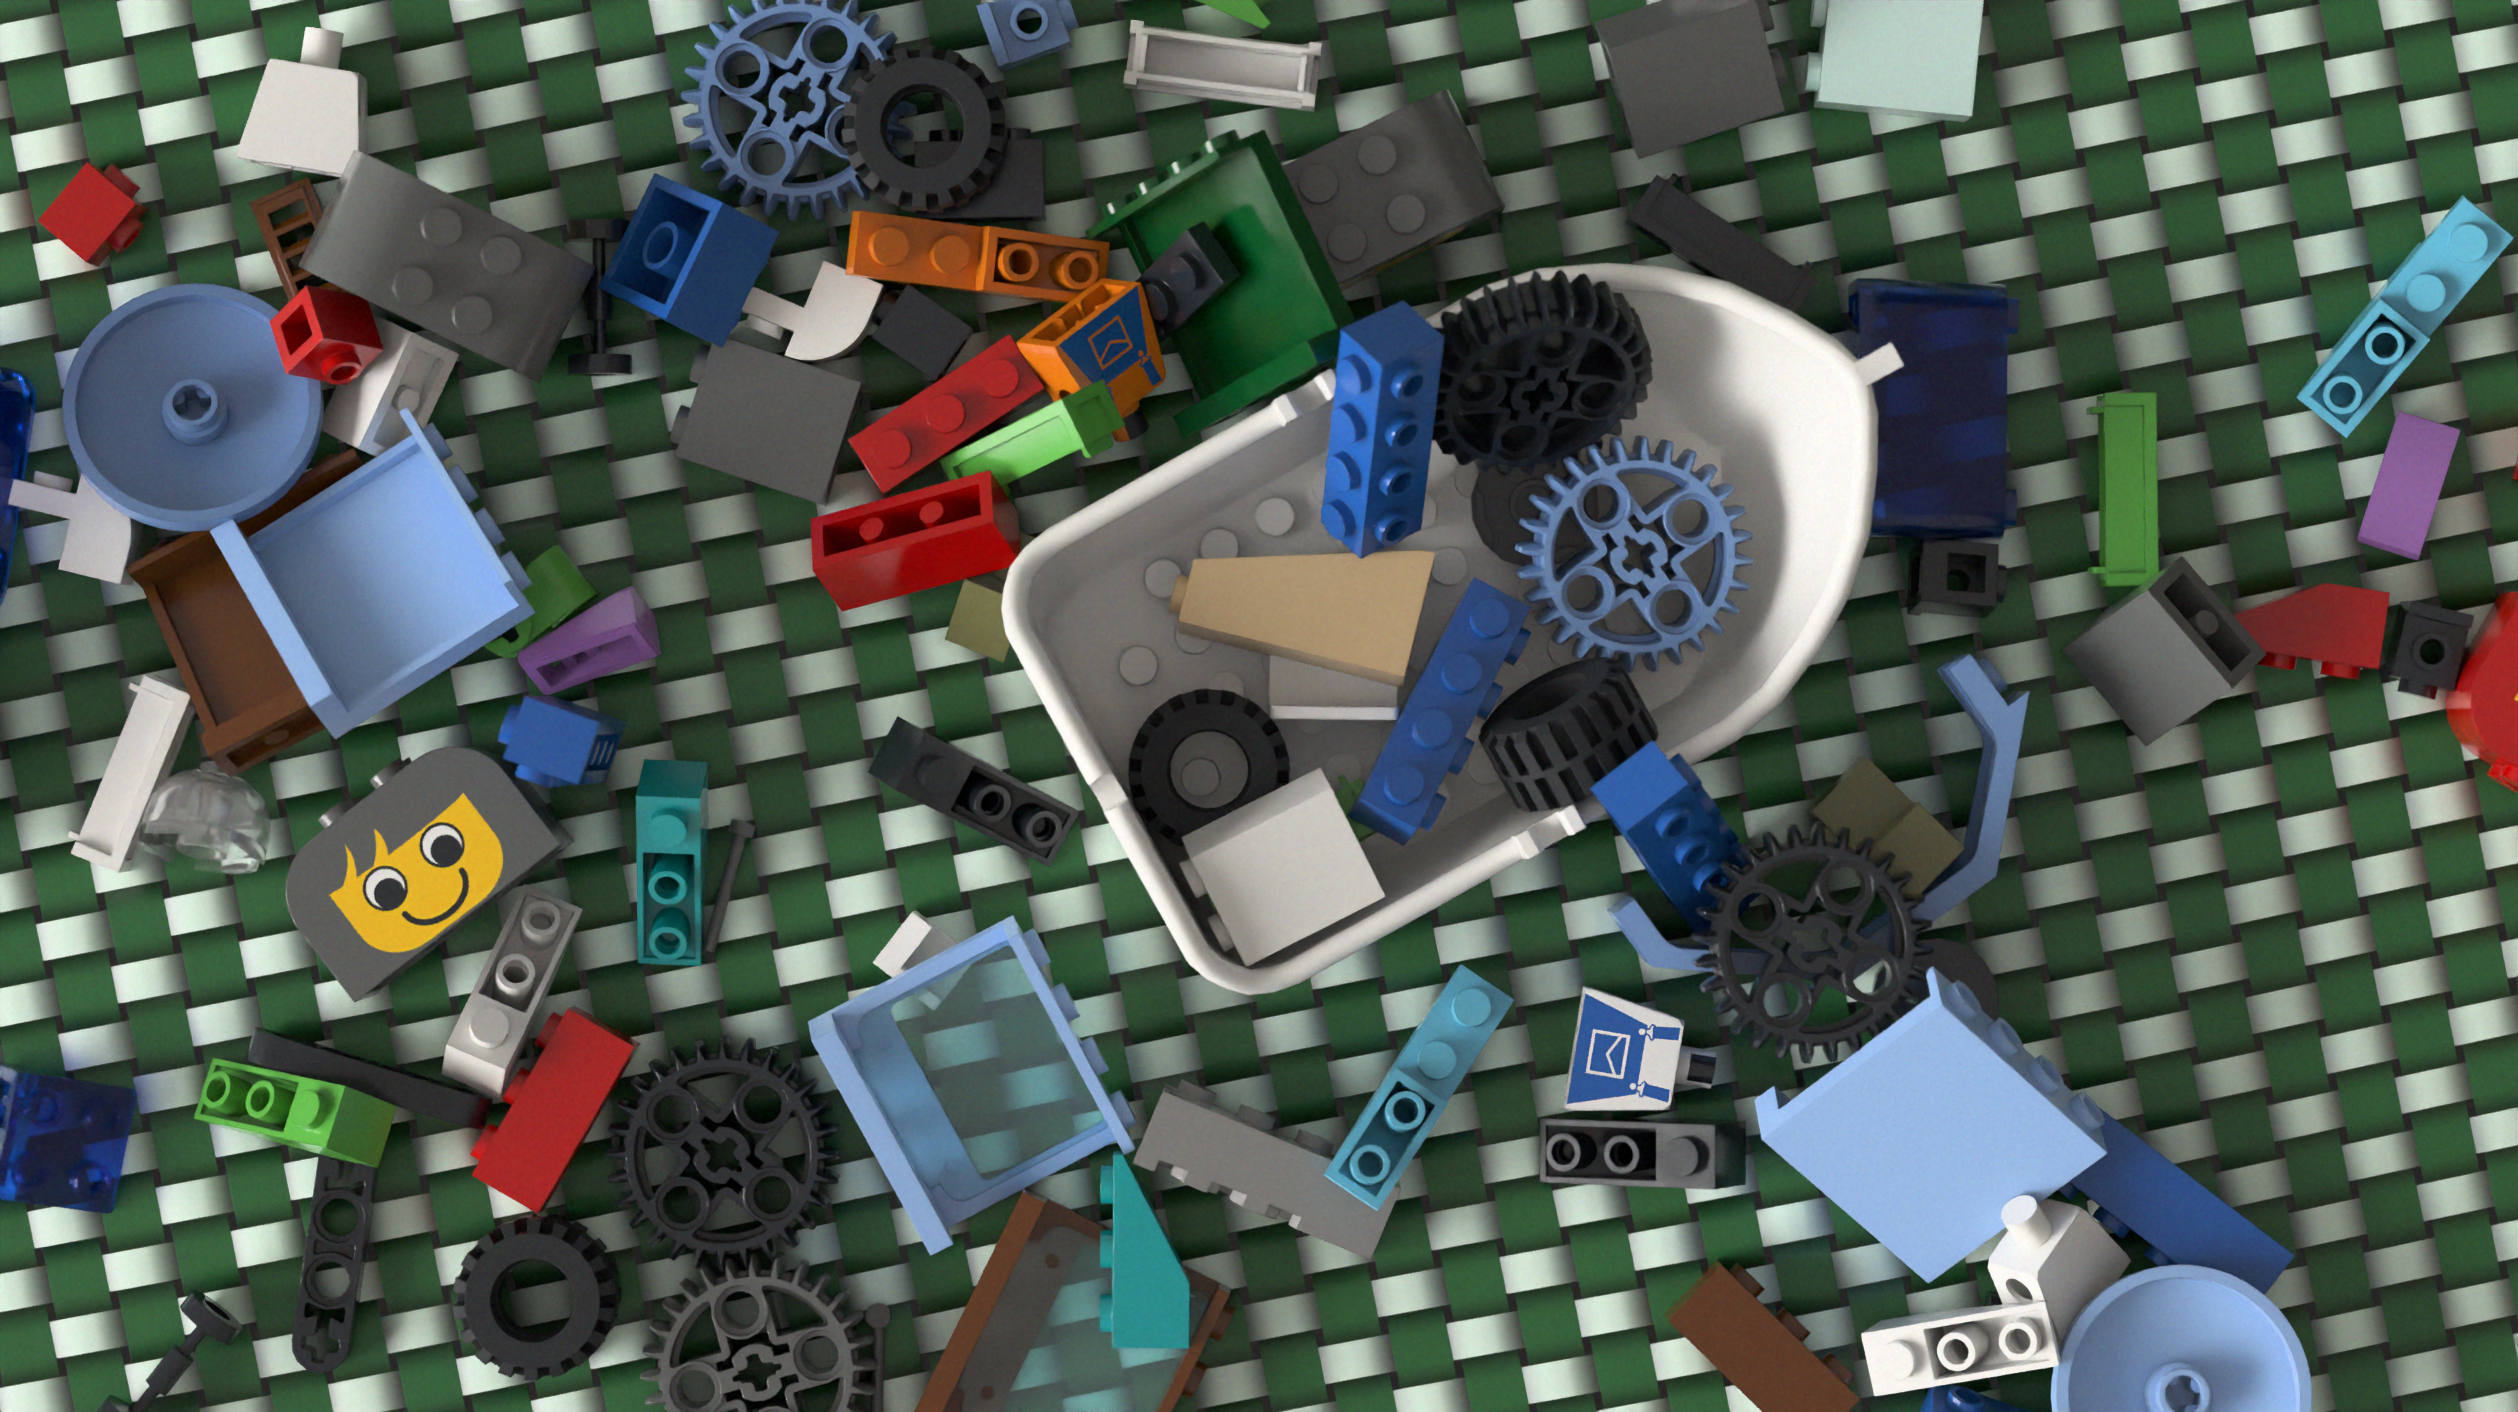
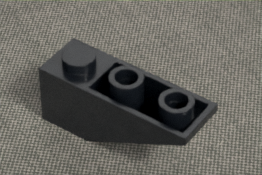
(972, 791)
(1643, 1152)

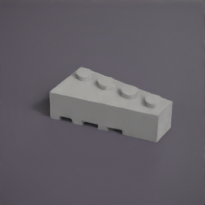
(1258, 1167)

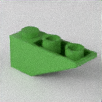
(296, 1111)

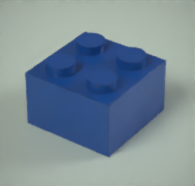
(689, 260)

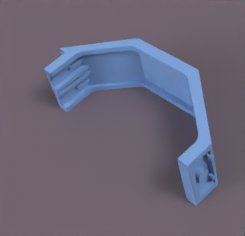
(2000, 723)

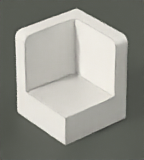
(912, 945)

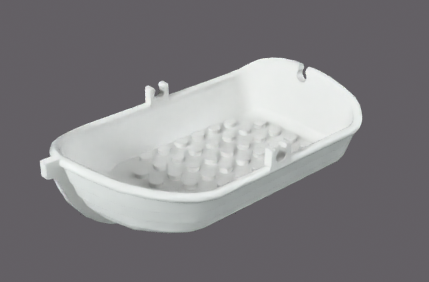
(1732, 379)

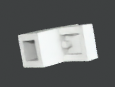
(828, 325)
(98, 536)

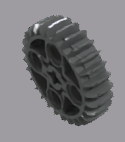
(726, 1377)

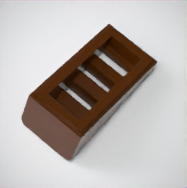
(272, 233)

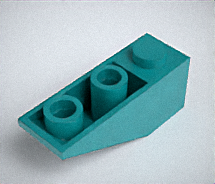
(671, 861)
(1148, 1278)

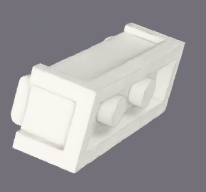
(1222, 67)
(135, 770)

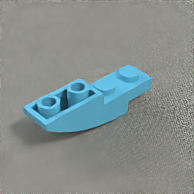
(2403, 316)
(1418, 1087)

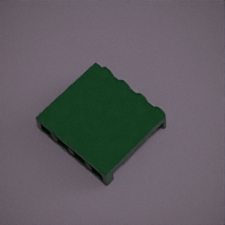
(1283, 307)

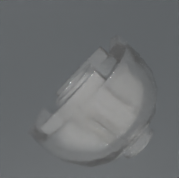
(207, 819)

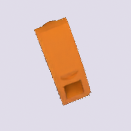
(973, 257)

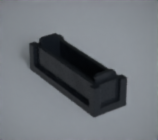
(1717, 246)

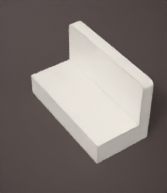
(403, 375)
(1320, 693)

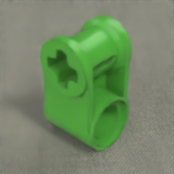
(556, 596)

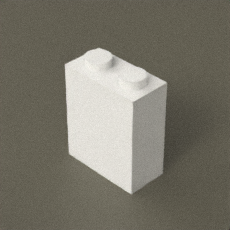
(1280, 868)

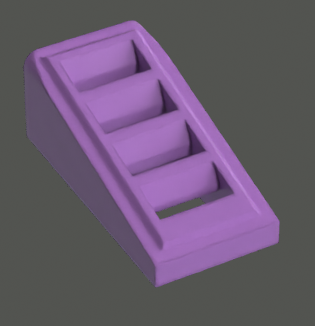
(594, 643)

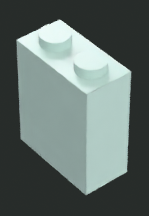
(1896, 57)

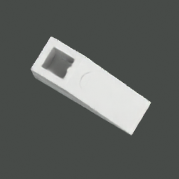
(510, 992)
(1959, 1346)

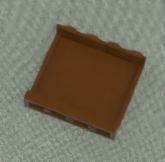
(219, 642)

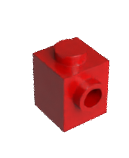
(96, 213)
(326, 335)

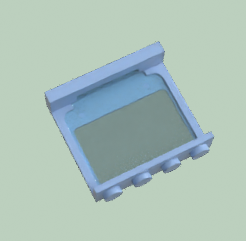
(971, 1078)

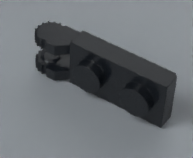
(1186, 280)

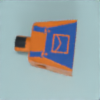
(1099, 337)

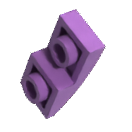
(2408, 485)

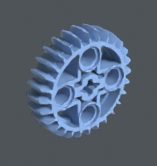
(814, 73)
(1713, 525)

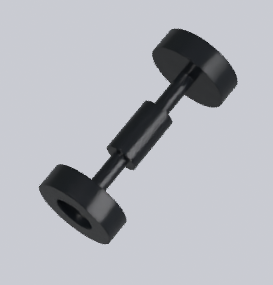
(598, 301)
(209, 1319)

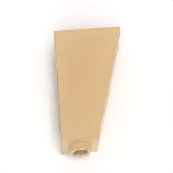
(1311, 608)

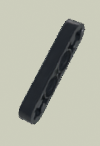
(370, 1077)
(327, 1246)

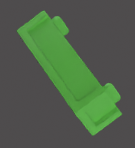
(1041, 437)
(2127, 488)

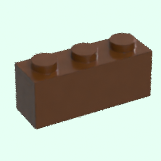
(1759, 1349)

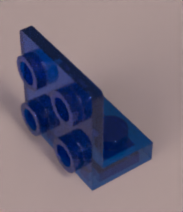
(62, 1139)

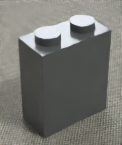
(1691, 69)
(767, 419)
(2164, 651)

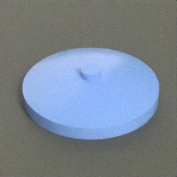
(2181, 1345)

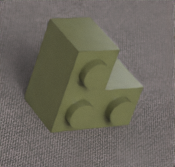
(1878, 809)

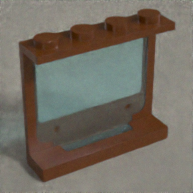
(1036, 1334)

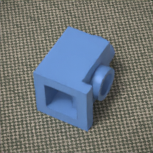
(1016, 48)

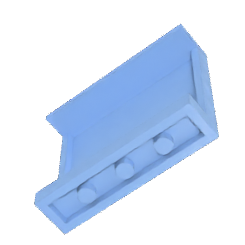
(379, 580)
(1936, 1129)

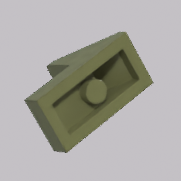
(978, 613)

